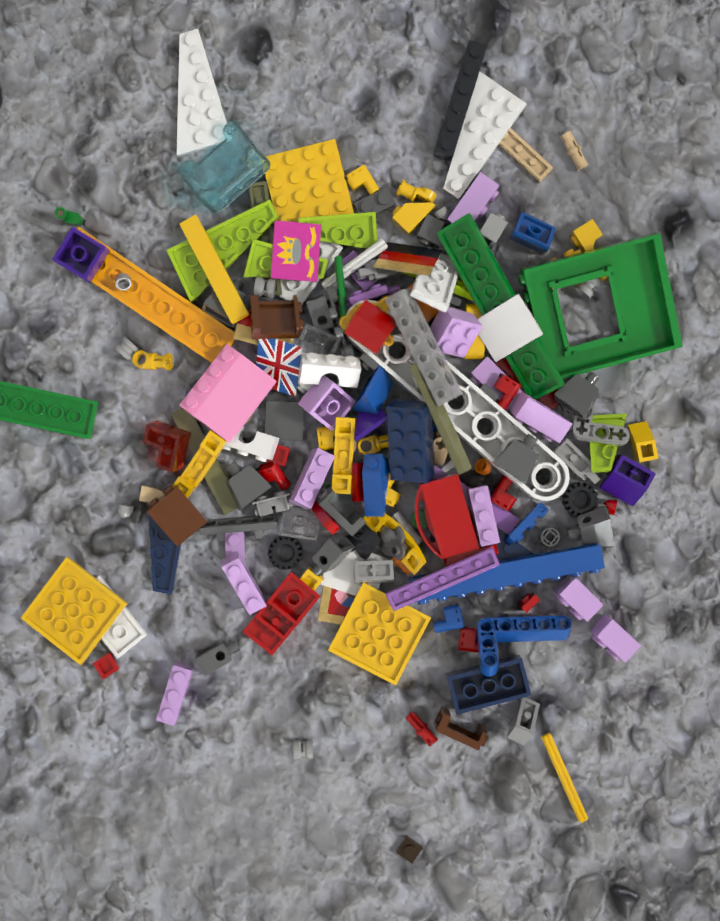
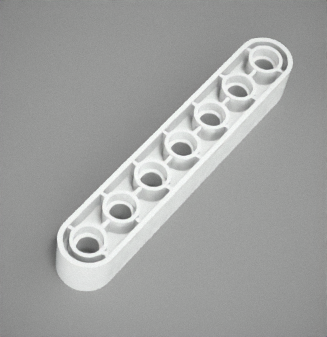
(475, 407)

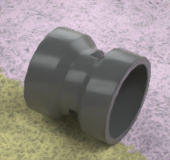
(548, 536)

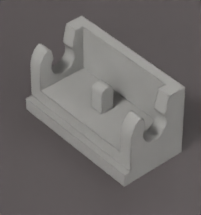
(373, 572)

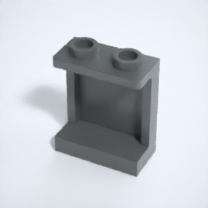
(350, 524)

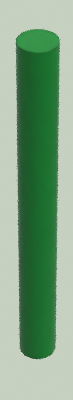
(340, 287)

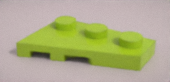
(602, 454)

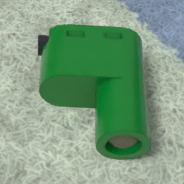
(69, 217)

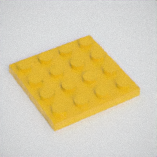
(308, 182)
(74, 610)
(377, 635)

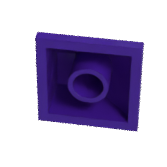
(368, 422)

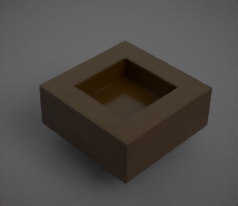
(409, 849)

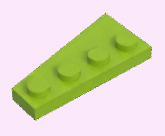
(347, 229)

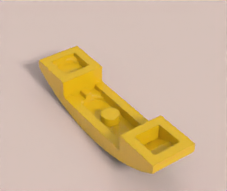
(343, 455)
(201, 463)
(414, 558)

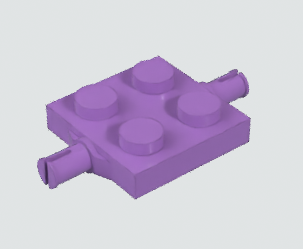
(375, 293)

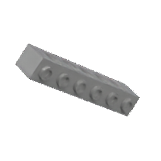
(423, 346)

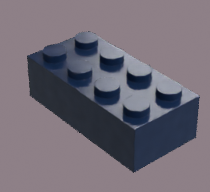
(410, 441)
(474, 691)

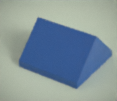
(533, 233)
(374, 392)

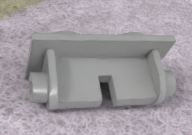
(264, 505)

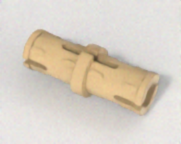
(574, 150)

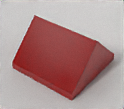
(370, 326)

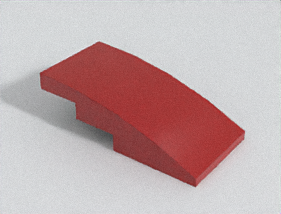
(282, 613)

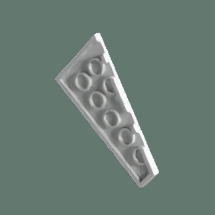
(485, 125)

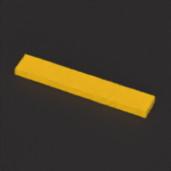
(214, 269)

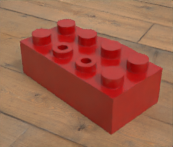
(446, 516)

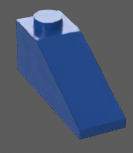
(375, 484)

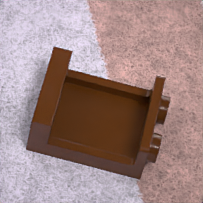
(275, 318)
(176, 514)
(458, 733)

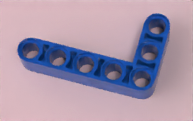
(515, 634)

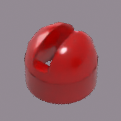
(611, 506)

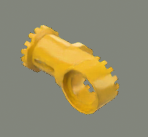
(412, 192)
(149, 364)
(376, 444)

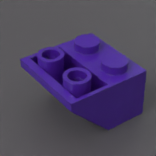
(627, 480)

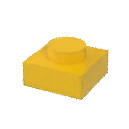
(311, 579)

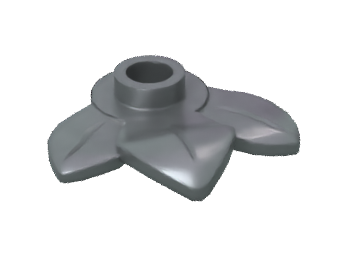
(393, 542)

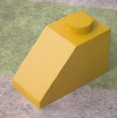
(411, 215)

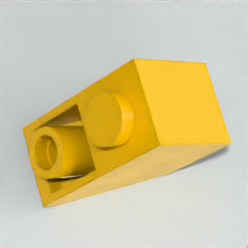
(642, 442)

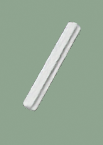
(357, 262)

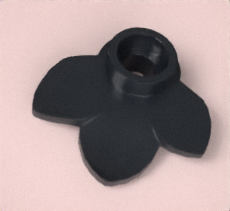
(364, 542)

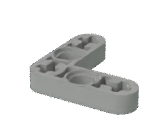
(591, 428)

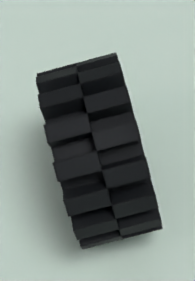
(577, 487)
(277, 561)

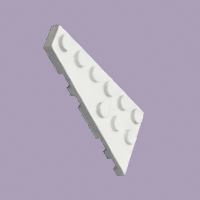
(199, 107)

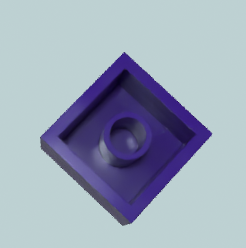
(81, 254)

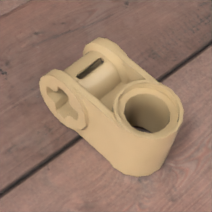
(440, 450)

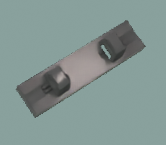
(239, 524)

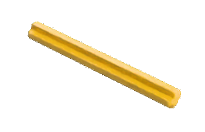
(564, 777)

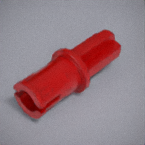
(421, 728)

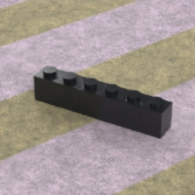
(460, 100)

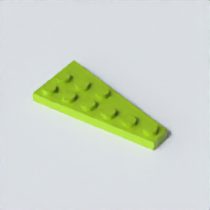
(230, 242)

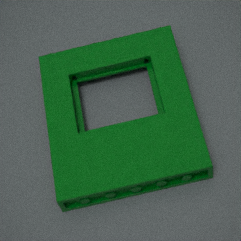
(639, 295)

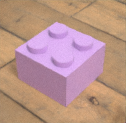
(455, 331)
(327, 402)
(578, 597)
(615, 638)

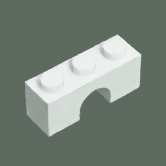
(315, 365)
(262, 446)

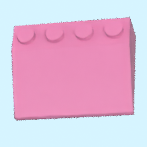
(228, 393)

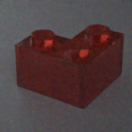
(171, 443)

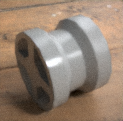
(126, 348)

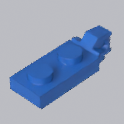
(527, 523)

